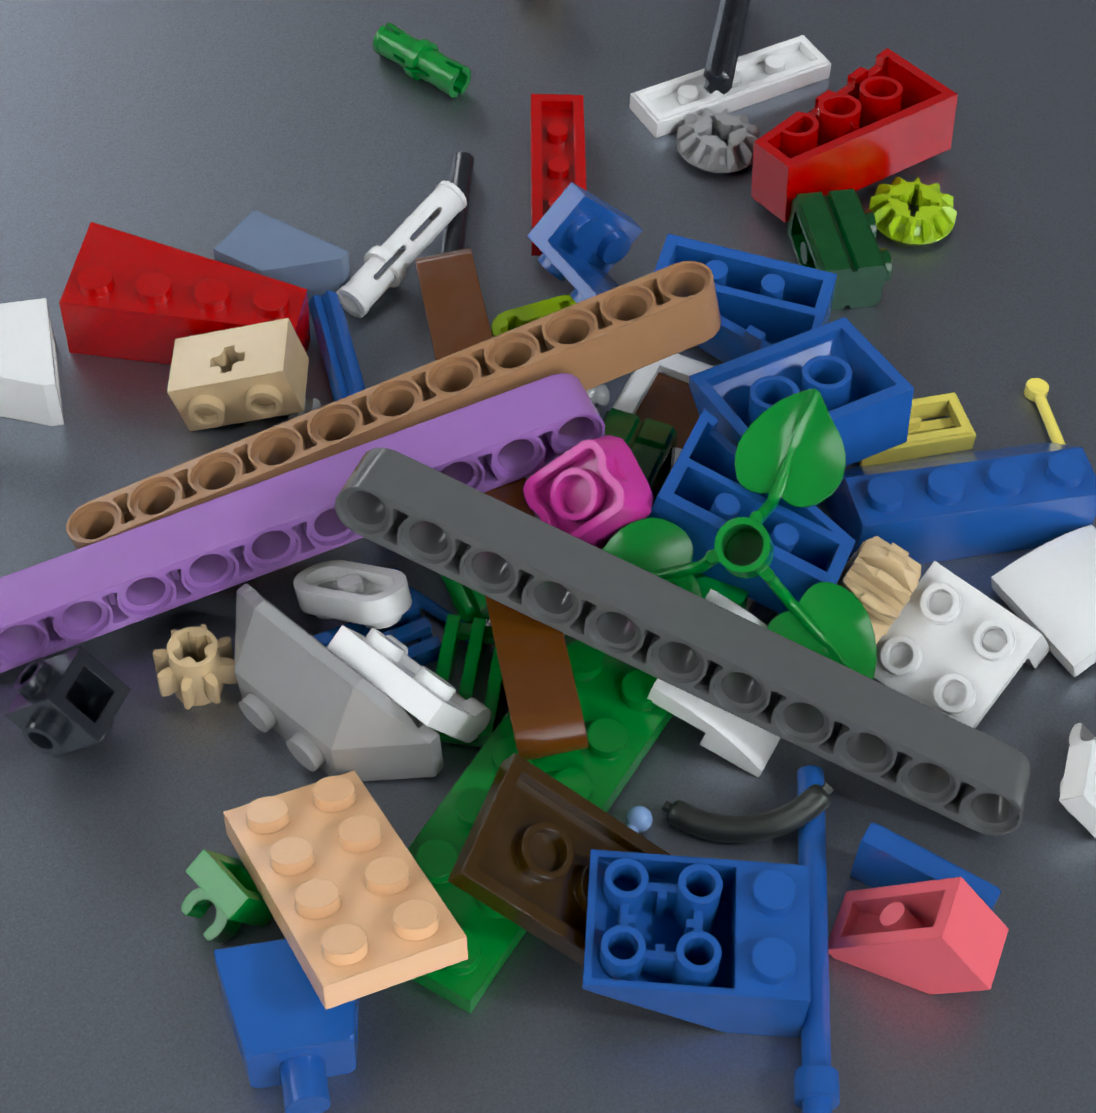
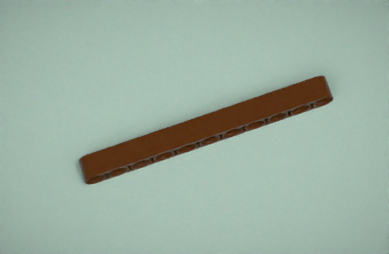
(529, 653)

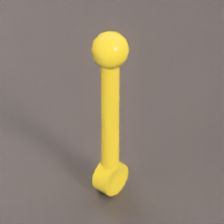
(1036, 391)

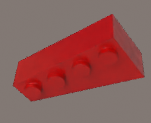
(855, 136)
(141, 295)

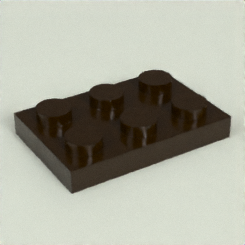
(534, 854)

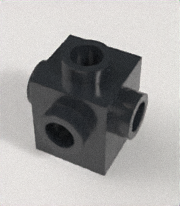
(66, 702)

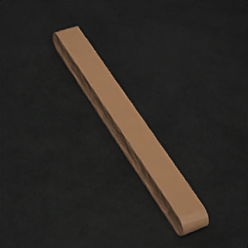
(588, 339)

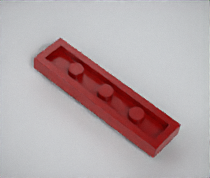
(555, 150)

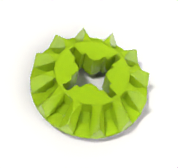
(893, 218)

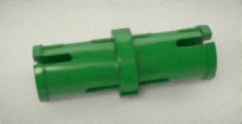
(421, 60)

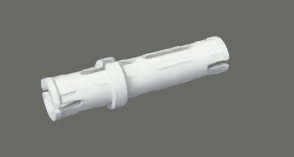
(362, 288)

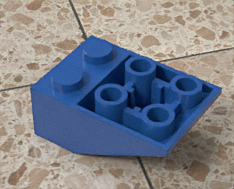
(701, 939)

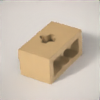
(238, 375)

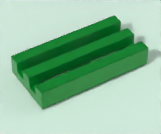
(477, 633)

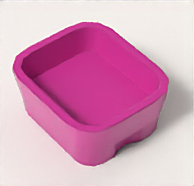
(591, 490)

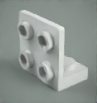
(955, 647)

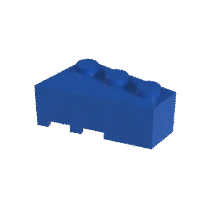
(756, 296)
(706, 494)

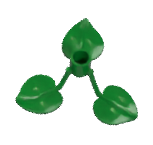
(789, 455)

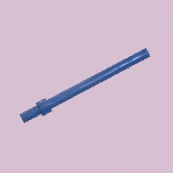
(816, 1081)

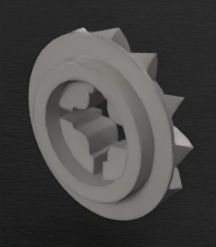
(711, 153)

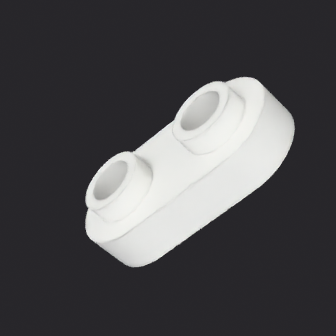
(353, 593)

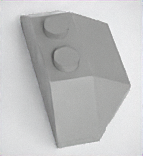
(323, 704)

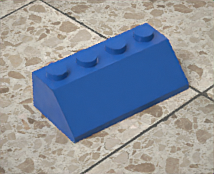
(968, 501)

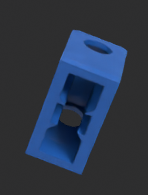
(284, 1026)

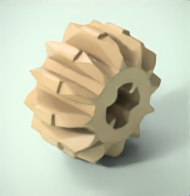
(881, 580)

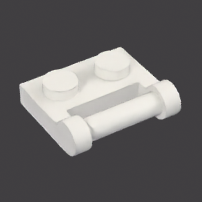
(413, 686)

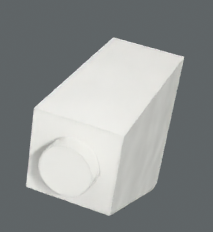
(29, 364)

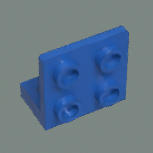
(583, 241)

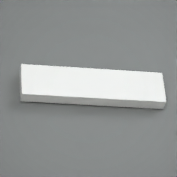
(756, 79)

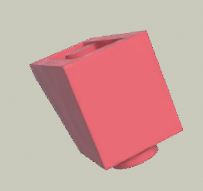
(921, 935)

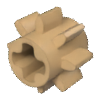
(195, 666)

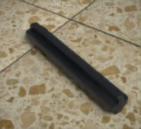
(725, 45)

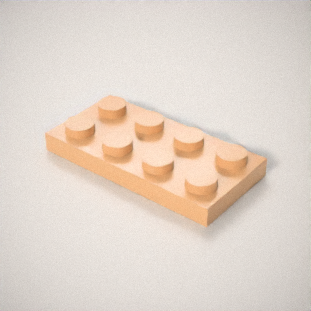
(344, 889)

